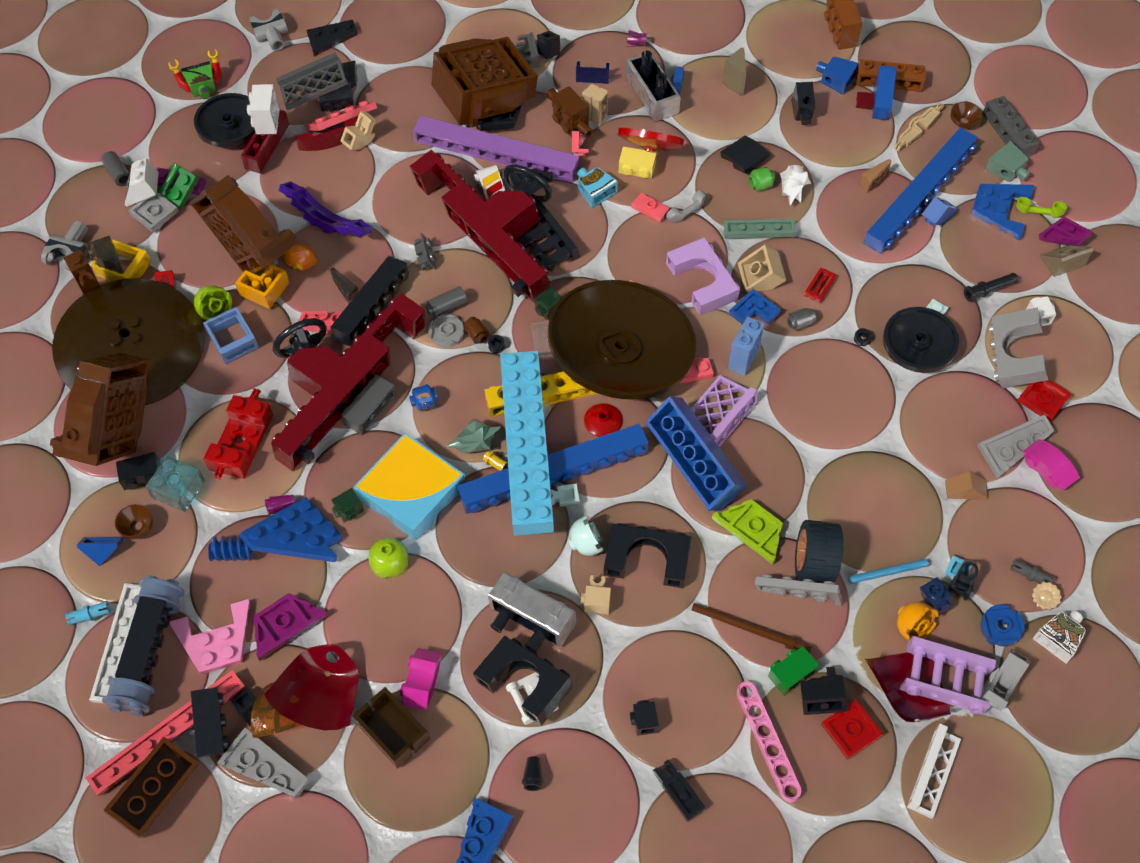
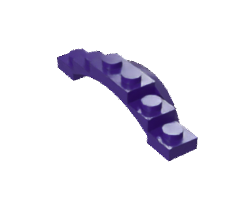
(320, 216)

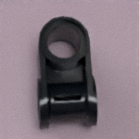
(963, 581)

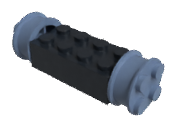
(133, 677)

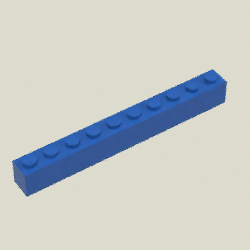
(920, 191)
(562, 466)

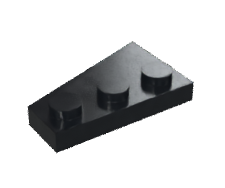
(325, 36)

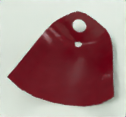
(892, 672)
(323, 700)

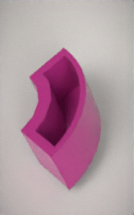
(1050, 464)
(421, 678)

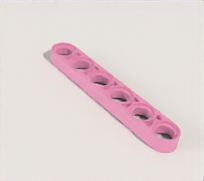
(766, 741)

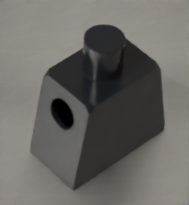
(803, 107)

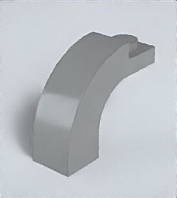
(1006, 679)

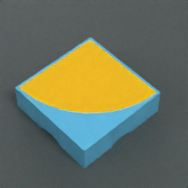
(409, 485)

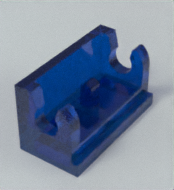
(592, 74)

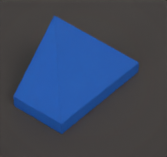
(99, 548)

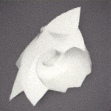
(793, 181)

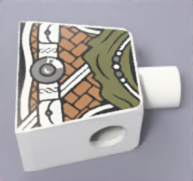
(1062, 635)

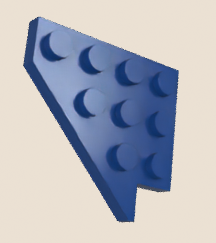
(295, 532)

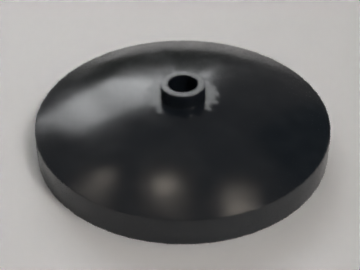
(224, 120)
(920, 339)

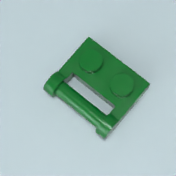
(182, 188)

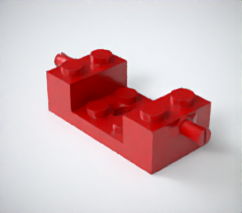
(246, 419)

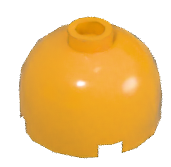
(916, 620)

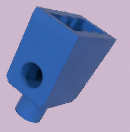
(838, 73)

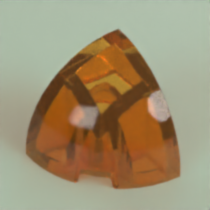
(266, 719)

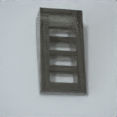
(345, 286)

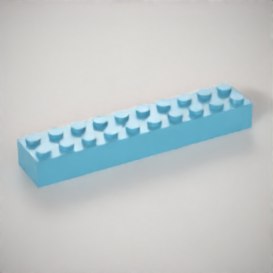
(526, 444)

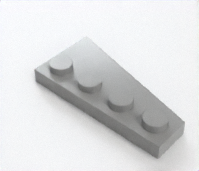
(1007, 448)
(260, 762)

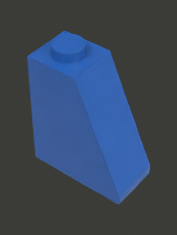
(884, 92)

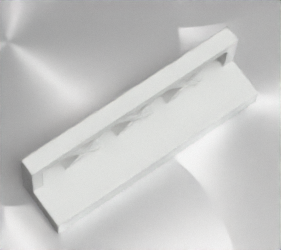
(929, 766)

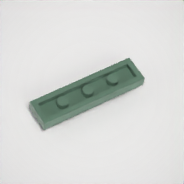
(759, 228)

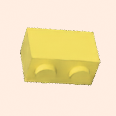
(637, 162)

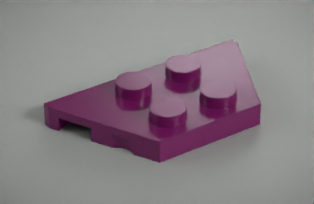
(283, 622)

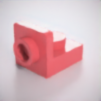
(576, 141)

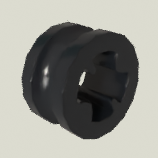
(865, 333)
(491, 341)

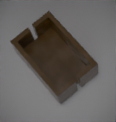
(391, 727)

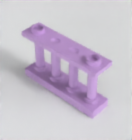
(960, 660)

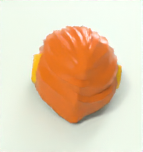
(300, 257)

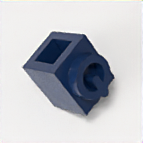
(936, 595)

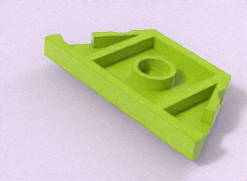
(753, 527)

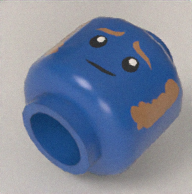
(423, 397)

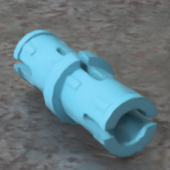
(88, 612)

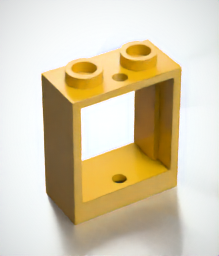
(135, 270)

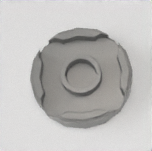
(446, 330)

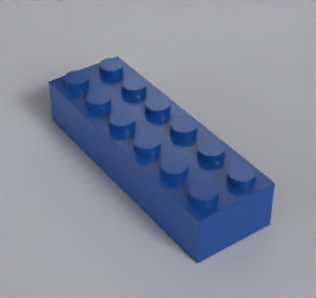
(695, 453)

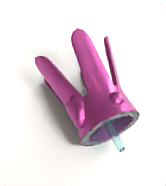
(640, 38)

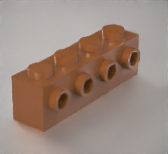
(908, 76)

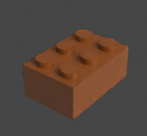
(844, 22)

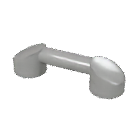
(675, 215)

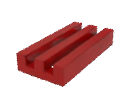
(819, 298)

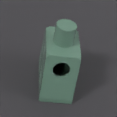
(1008, 163)

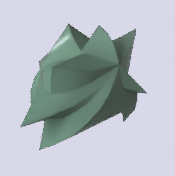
(474, 437)

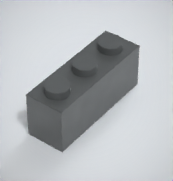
(368, 404)

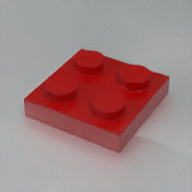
(1044, 398)
(852, 729)

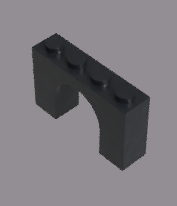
(625, 539)
(511, 656)

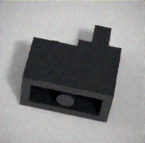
(824, 695)

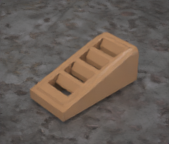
(874, 175)

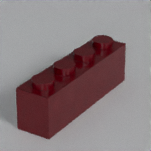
(263, 145)

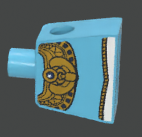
(596, 185)

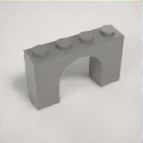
(1005, 330)

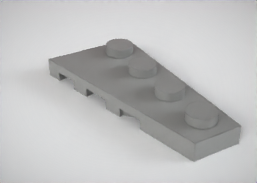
(800, 589)

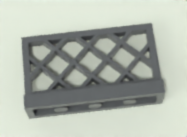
(307, 76)

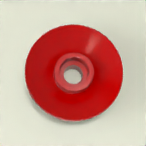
(602, 426)

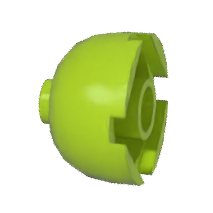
(212, 301)
(388, 558)

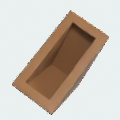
(966, 487)

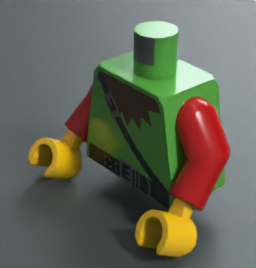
(199, 78)

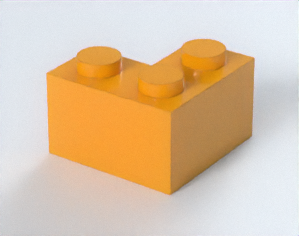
(264, 288)

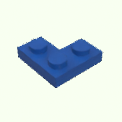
(755, 304)

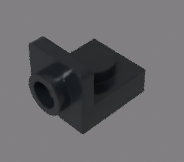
(244, 704)

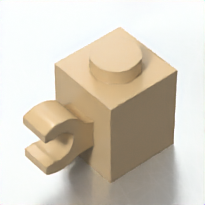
(596, 597)

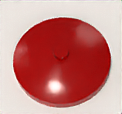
(650, 139)

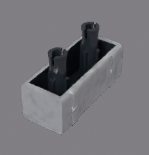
(652, 86)
(531, 610)

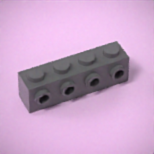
(1010, 125)

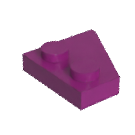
(1065, 232)

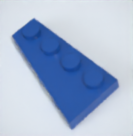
(484, 833)

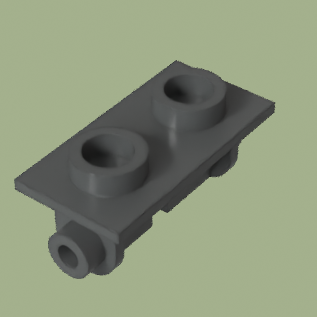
(424, 246)

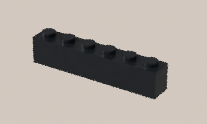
(369, 300)

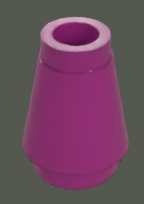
(278, 503)

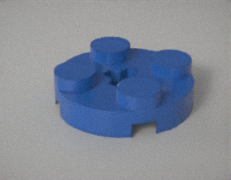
(994, 634)

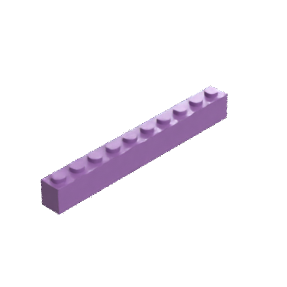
(495, 148)

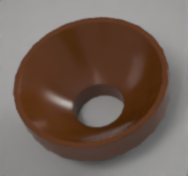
(967, 111)
(131, 515)

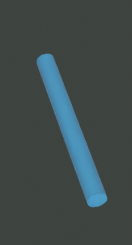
(888, 571)

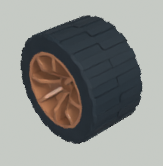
(819, 551)

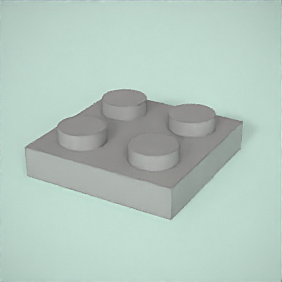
(153, 211)

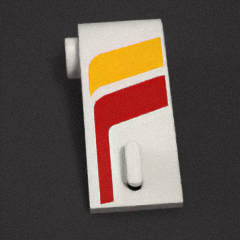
(489, 180)

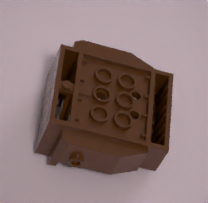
(482, 78)
(241, 226)
(104, 410)

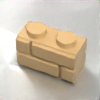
(597, 101)

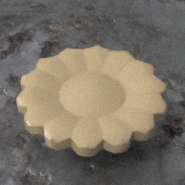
(1046, 596)

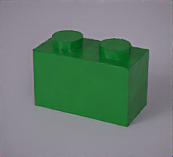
(793, 669)

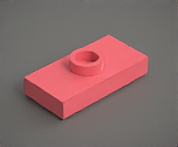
(650, 207)

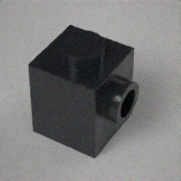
(548, 44)
(644, 717)

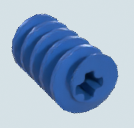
(229, 549)

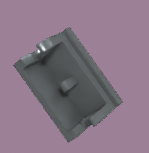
(528, 49)

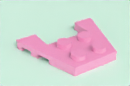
(216, 647)

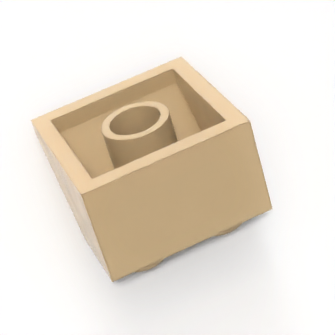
(761, 270)

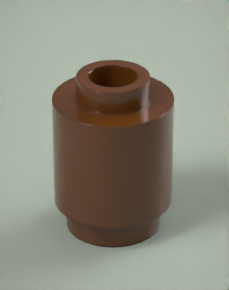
(476, 330)

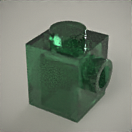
(546, 302)
(347, 505)

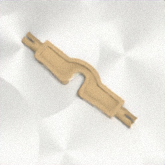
(913, 131)

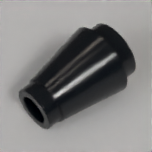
(532, 775)

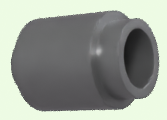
(801, 318)

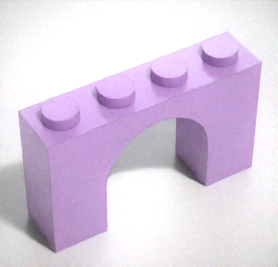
(702, 255)

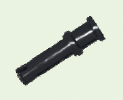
(983, 289)

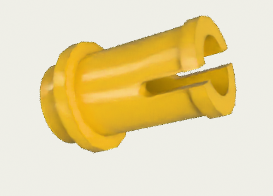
(495, 461)

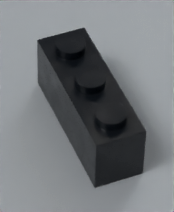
(208, 722)

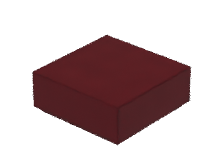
(865, 100)

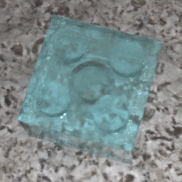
(175, 483)

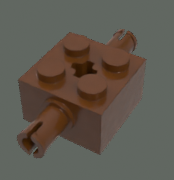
(570, 111)

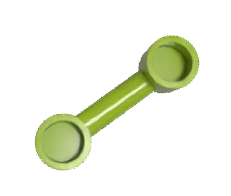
(1057, 210)

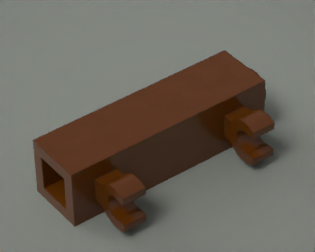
(81, 271)

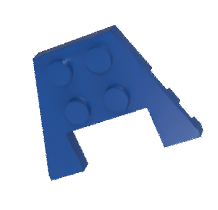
(993, 204)

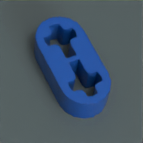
(678, 78)

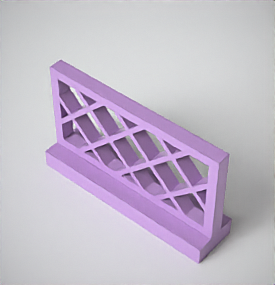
(732, 417)

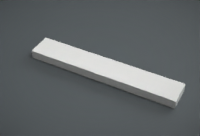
(115, 641)

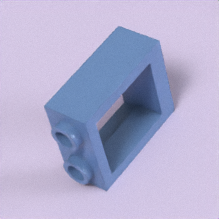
(746, 346)
(237, 348)

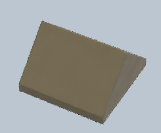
(735, 72)
(1066, 258)

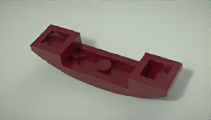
(323, 141)

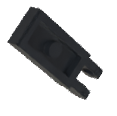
(680, 792)

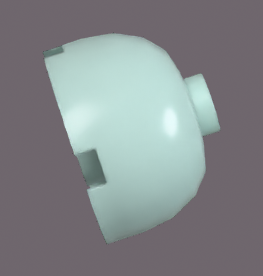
(585, 537)

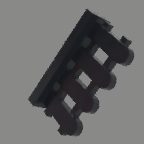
(551, 242)

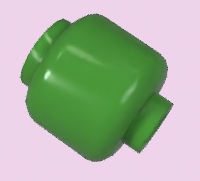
(761, 179)

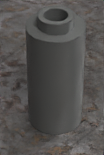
(115, 168)
(446, 301)

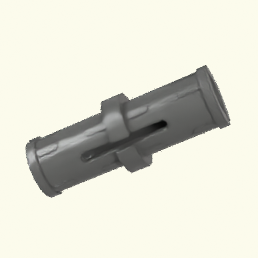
(1030, 572)

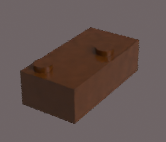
(151, 787)

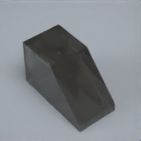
(105, 254)

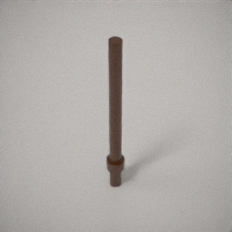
(789, 642)

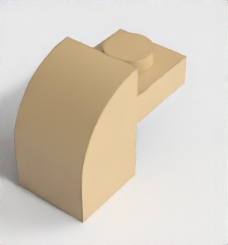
(361, 134)

